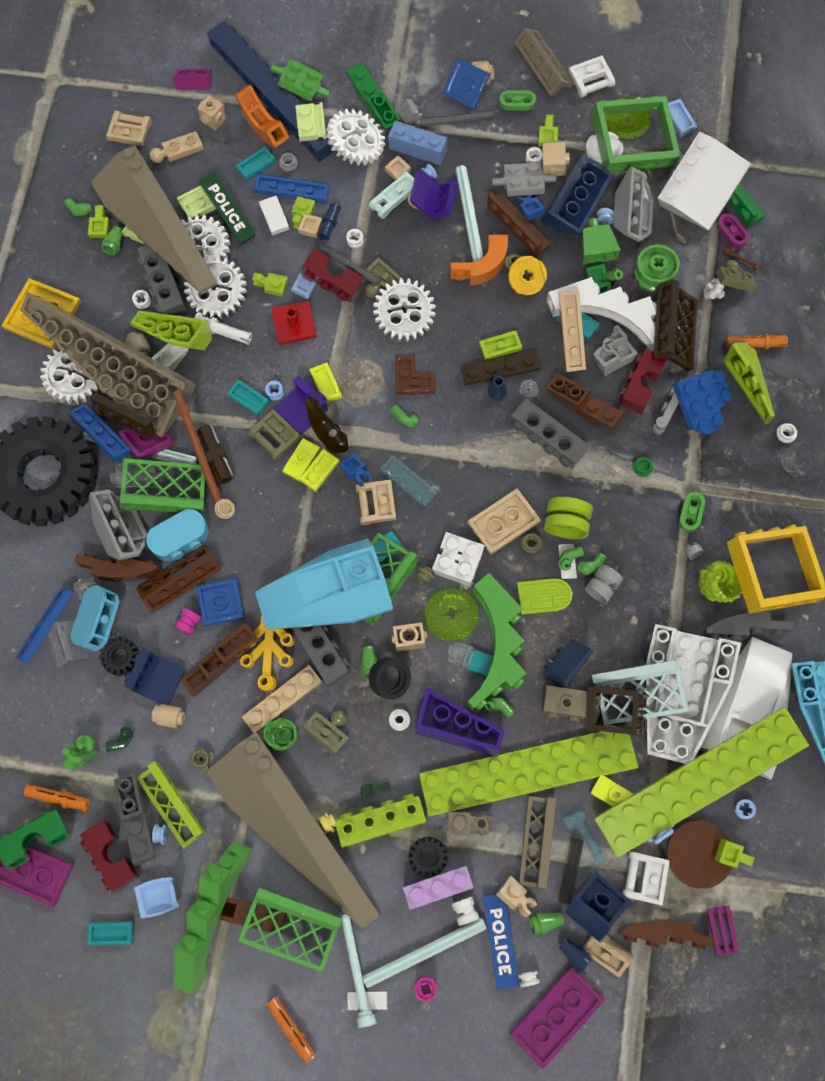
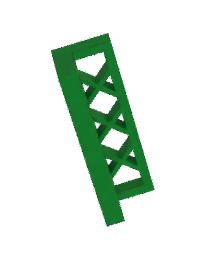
(745, 207)

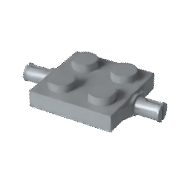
(524, 179)

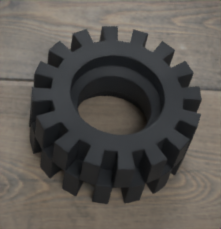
(107, 656)
(438, 866)

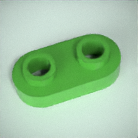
(517, 100)
(690, 512)

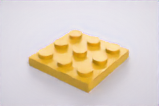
(21, 325)

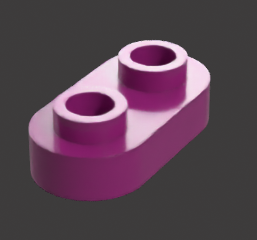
(734, 230)

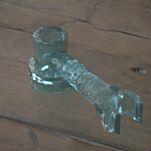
(575, 821)

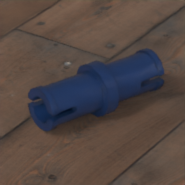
(329, 221)

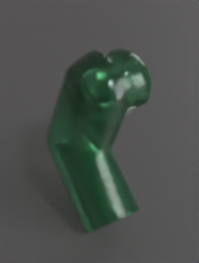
(123, 740)

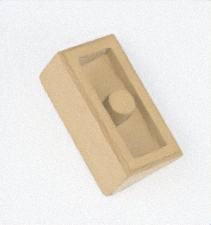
(609, 954)

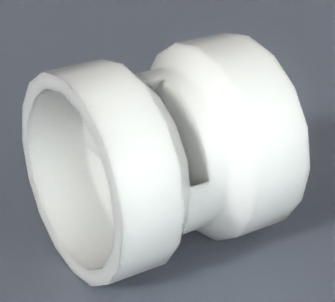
(465, 911)

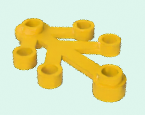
(268, 647)

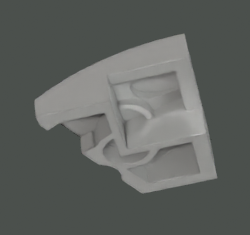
(615, 352)

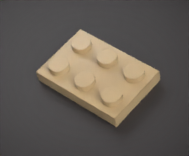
(504, 521)

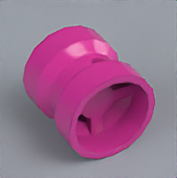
(187, 621)
(427, 985)

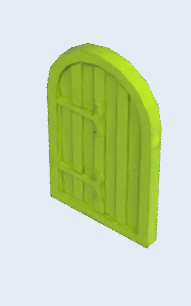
(544, 596)

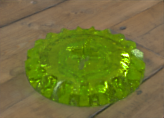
(631, 129)
(444, 626)

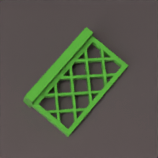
(161, 503)
(399, 575)
(298, 910)

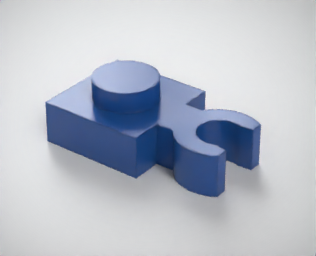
(530, 207)
(355, 468)

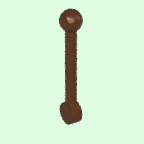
(727, 251)

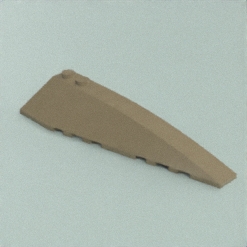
(139, 202)
(113, 365)
(271, 805)

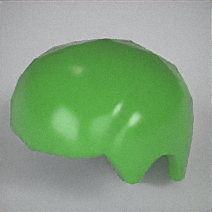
(280, 734)

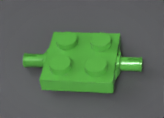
(300, 80)

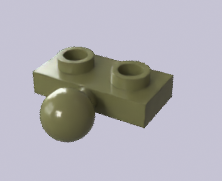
(385, 273)
(732, 277)
(326, 732)

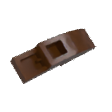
(582, 403)
(120, 570)
(236, 911)
(657, 931)

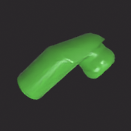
(78, 209)
(614, 275)

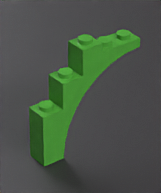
(501, 612)
(202, 918)

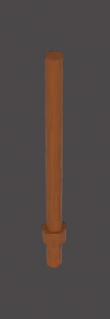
(184, 410)

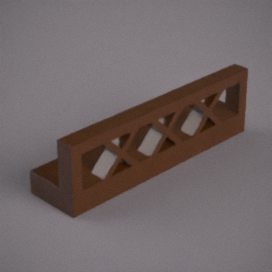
(517, 224)
(179, 579)

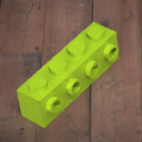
(380, 821)

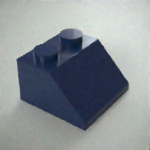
(567, 663)
(597, 906)

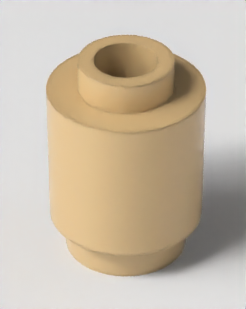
(168, 716)

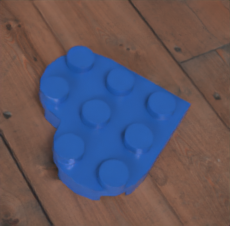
(702, 399)

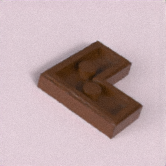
(410, 382)

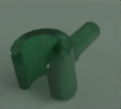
(367, 789)

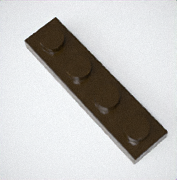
(502, 366)
(122, 416)

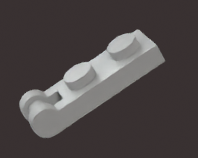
(668, 410)

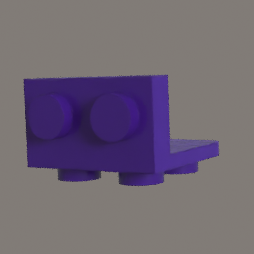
(431, 197)
(293, 407)

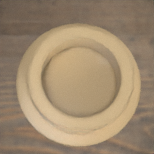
(224, 508)

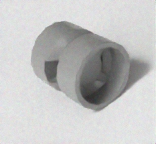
(602, 586)

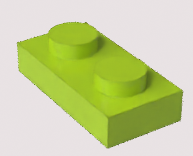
(500, 345)

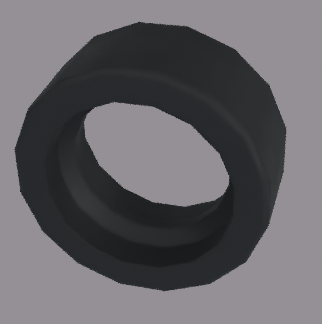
(403, 679)

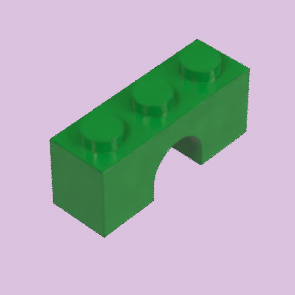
(14, 845)

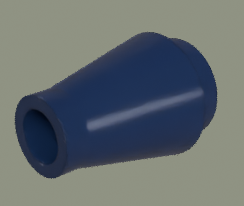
(497, 388)
(576, 955)

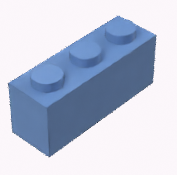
(417, 143)

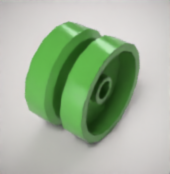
(656, 266)

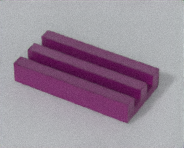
(731, 930)

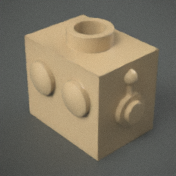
(555, 158)
(402, 634)

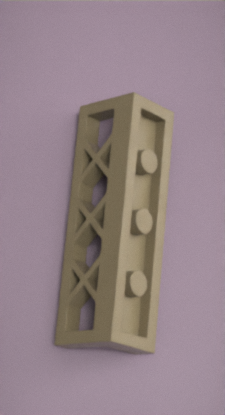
(543, 61)
(546, 840)

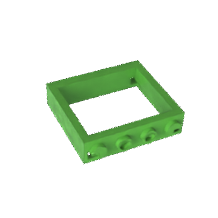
(642, 160)

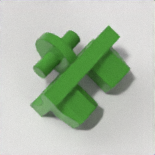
(79, 753)

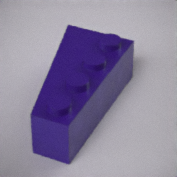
(457, 726)

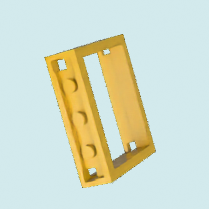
(748, 579)

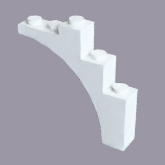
(614, 305)

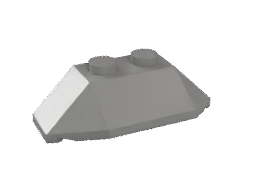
(633, 206)
(117, 527)

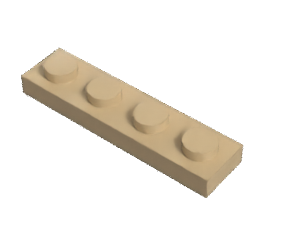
(572, 330)
(282, 699)

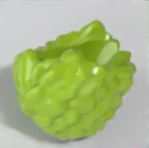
(719, 582)

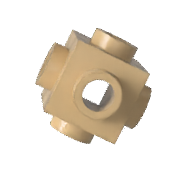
(212, 112)

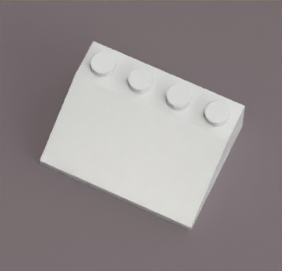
(703, 181)

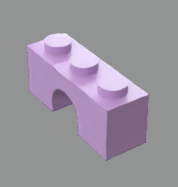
(438, 887)

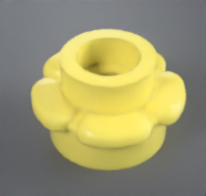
(327, 823)

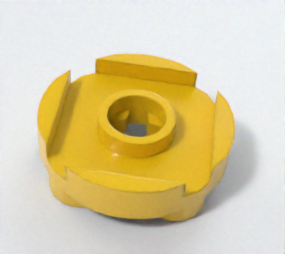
(533, 266)

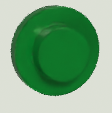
(643, 467)

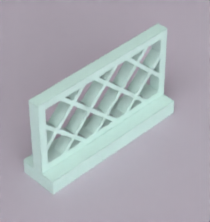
(638, 673)

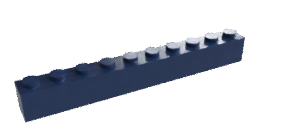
(264, 83)

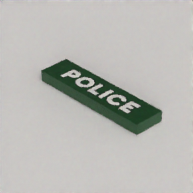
(226, 208)

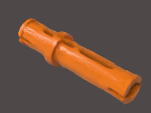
(762, 341)
(66, 800)
(290, 1030)

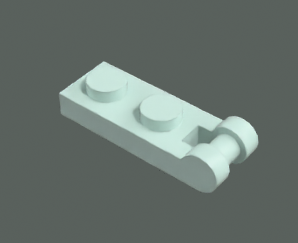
(392, 195)

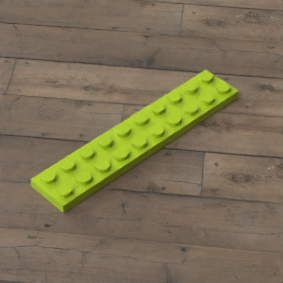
(527, 771)
(701, 781)

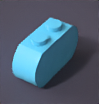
(178, 535)
(95, 618)

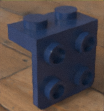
(154, 677)

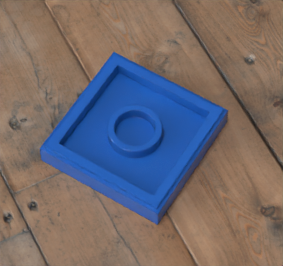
(466, 83)
(220, 602)

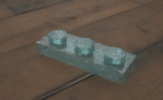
(409, 481)

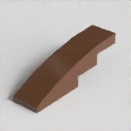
(219, 660)

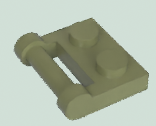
(279, 430)

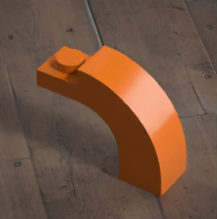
(265, 126)
(485, 268)

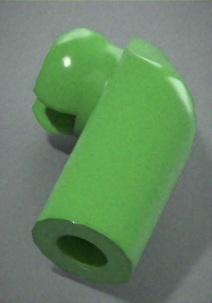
(403, 418)
(567, 557)
(591, 567)
(499, 704)

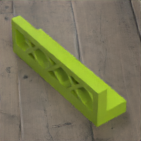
(175, 799)

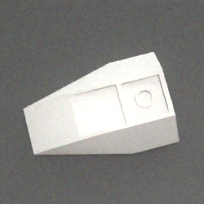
(707, 679)
(757, 690)

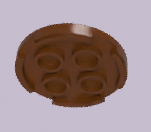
(693, 852)

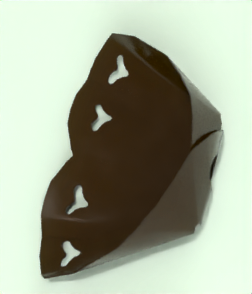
(316, 417)

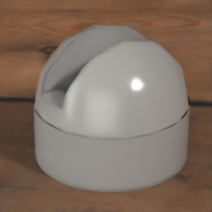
(693, 550)

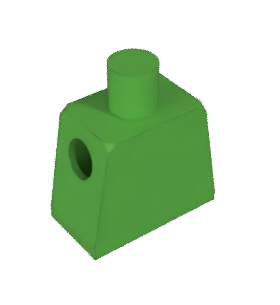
(598, 243)

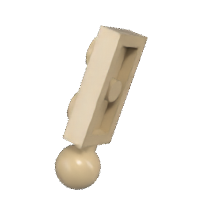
(177, 148)

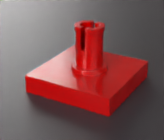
(293, 323)

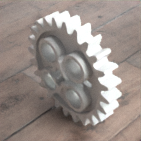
(355, 137)
(204, 239)
(402, 293)
(212, 303)
(66, 388)

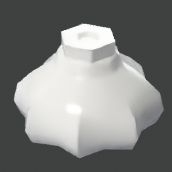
(714, 289)

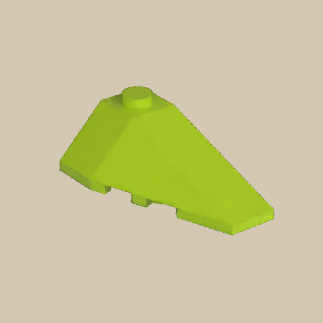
(174, 329)
(746, 370)

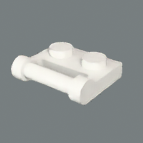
(590, 71)
(653, 878)

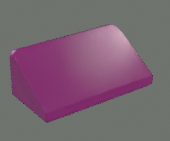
(193, 79)

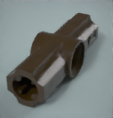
(215, 454)

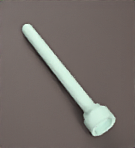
(366, 1017)

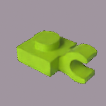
(548, 133)
(301, 207)
(99, 224)
(273, 285)
(732, 853)

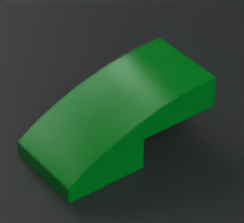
(598, 275)

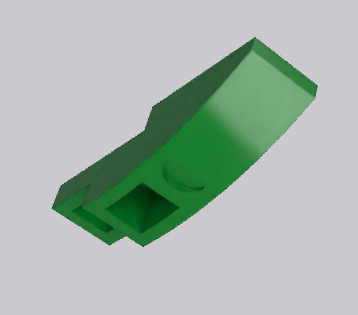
(372, 98)

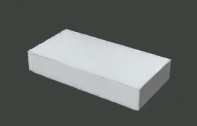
(274, 215)

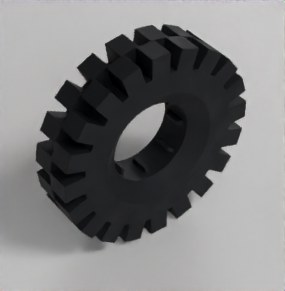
(70, 488)

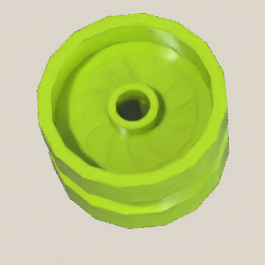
(568, 517)

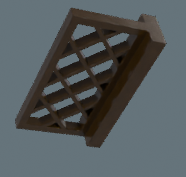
(668, 326)

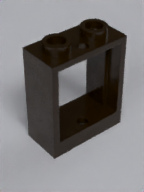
(594, 707)

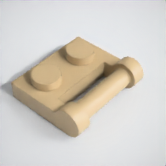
(127, 132)
(382, 499)

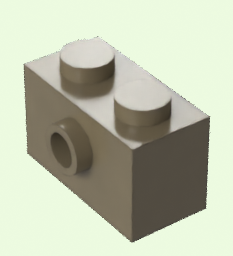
(565, 703)

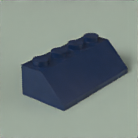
(577, 196)

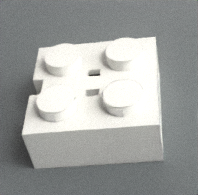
(458, 559)

